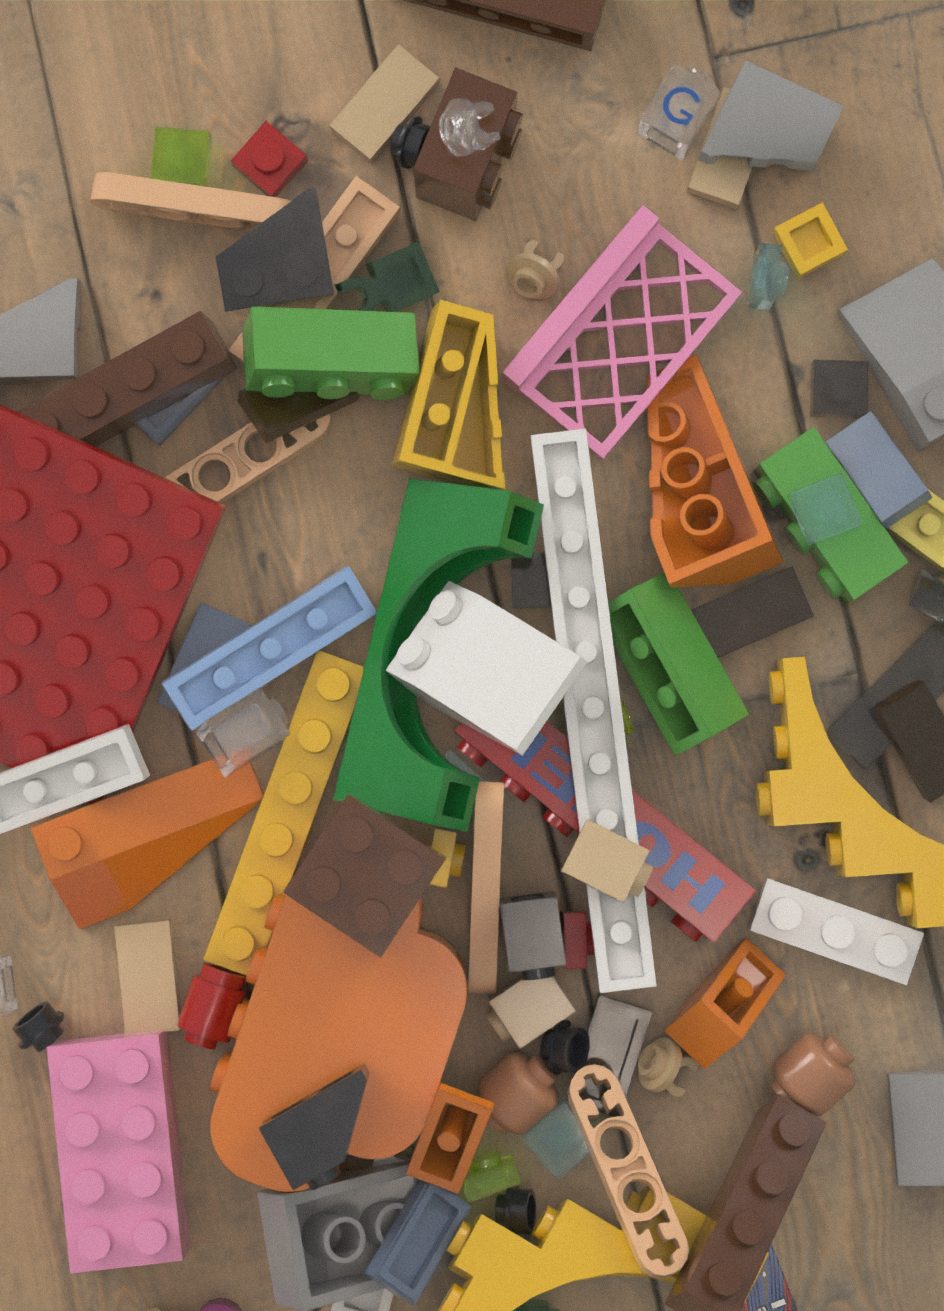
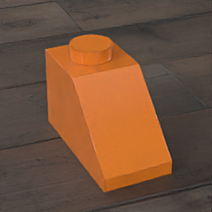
(725, 1004)
(449, 1138)

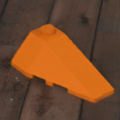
(703, 502)
(130, 843)

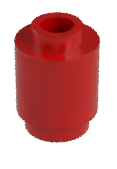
(211, 1005)

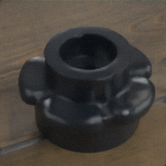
(408, 141)
(39, 1027)
(565, 1048)
(516, 1210)

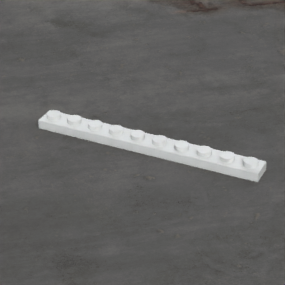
(593, 699)

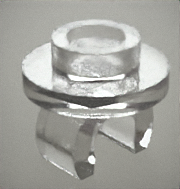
(461, 129)

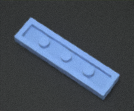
(269, 647)

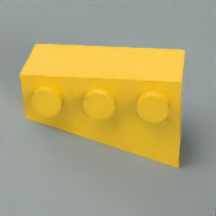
(452, 408)

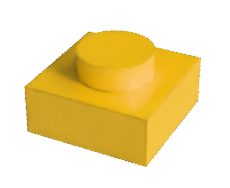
(810, 240)
(445, 843)

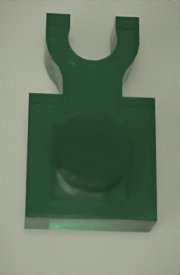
(395, 280)

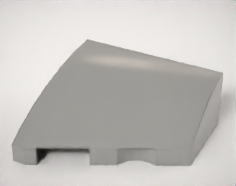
(771, 122)
(41, 336)

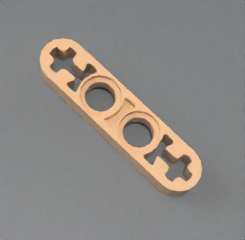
(182, 201)
(243, 469)
(486, 888)
(621, 1172)

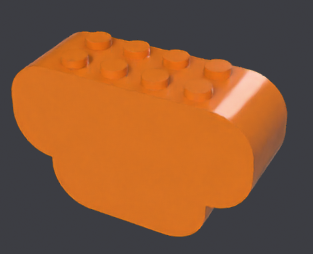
(324, 1011)

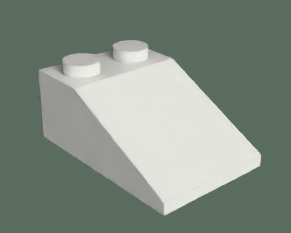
(485, 667)

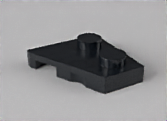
(278, 259)

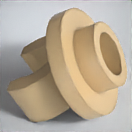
(534, 275)
(660, 1065)

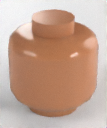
(814, 1073)
(521, 1092)

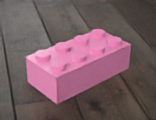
(118, 1151)

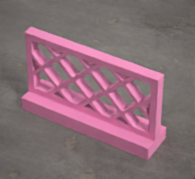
(586, 301)

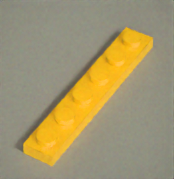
(286, 810)

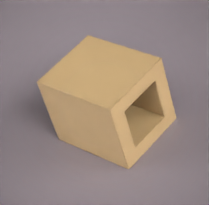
(608, 862)
(528, 1009)

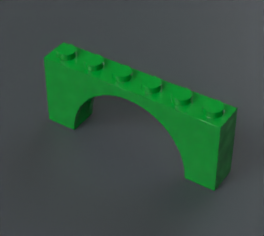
(439, 539)

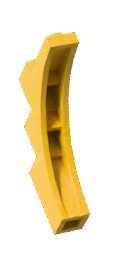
(822, 790)
(572, 1246)

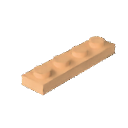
(350, 235)

